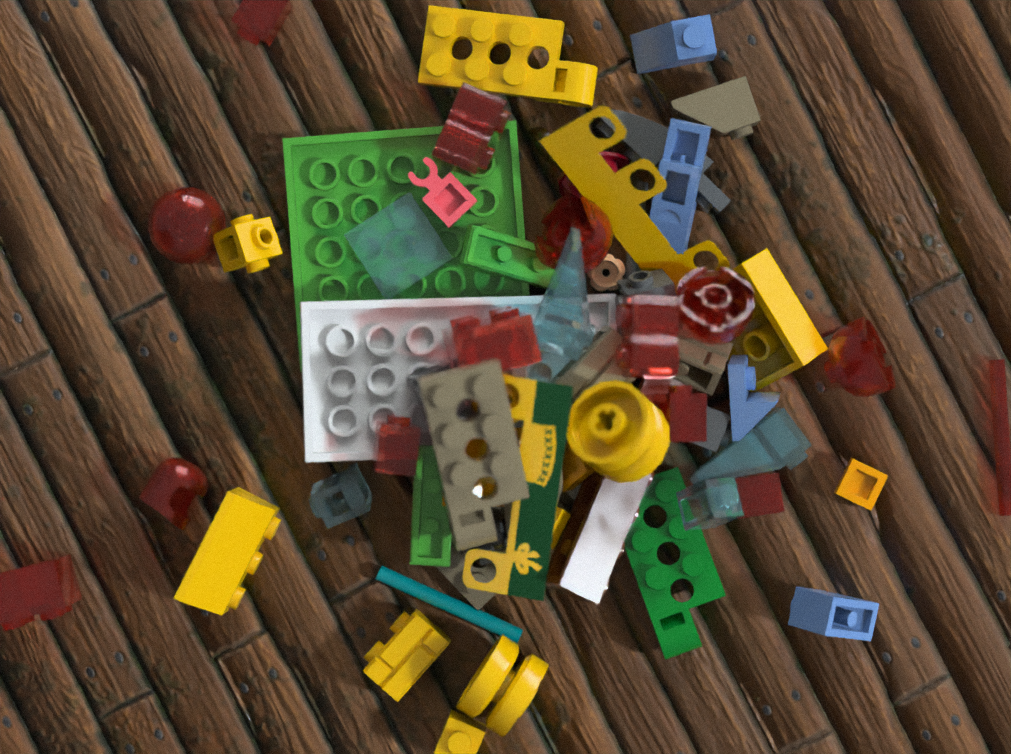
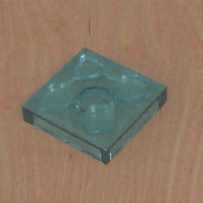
(398, 246)

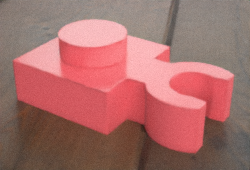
(446, 195)

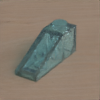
(564, 313)
(764, 448)

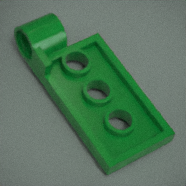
(671, 618)

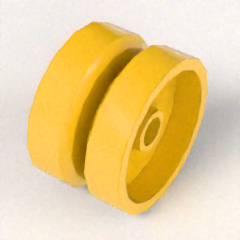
(618, 431)
(505, 687)

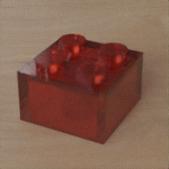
(504, 336)
(37, 589)

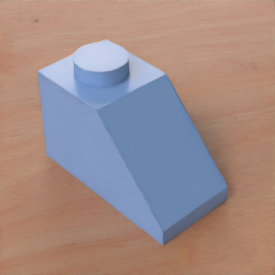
(674, 44)
(833, 614)

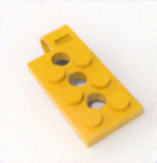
(556, 83)

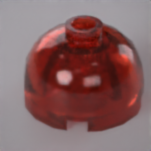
(582, 214)
(185, 225)
(714, 305)
(858, 360)

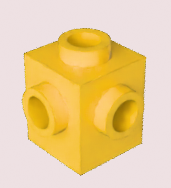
(247, 244)

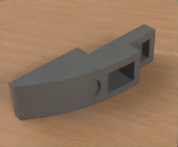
(647, 141)

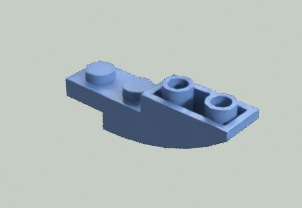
(682, 169)

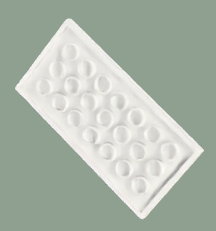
(364, 350)

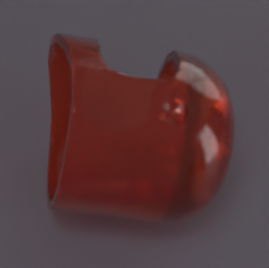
(173, 489)

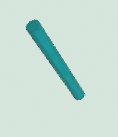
(448, 604)

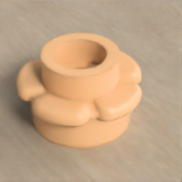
(616, 270)

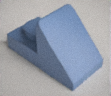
(745, 406)

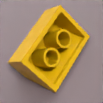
(780, 330)
(229, 552)

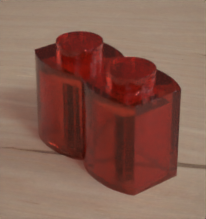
(470, 129)
(649, 336)

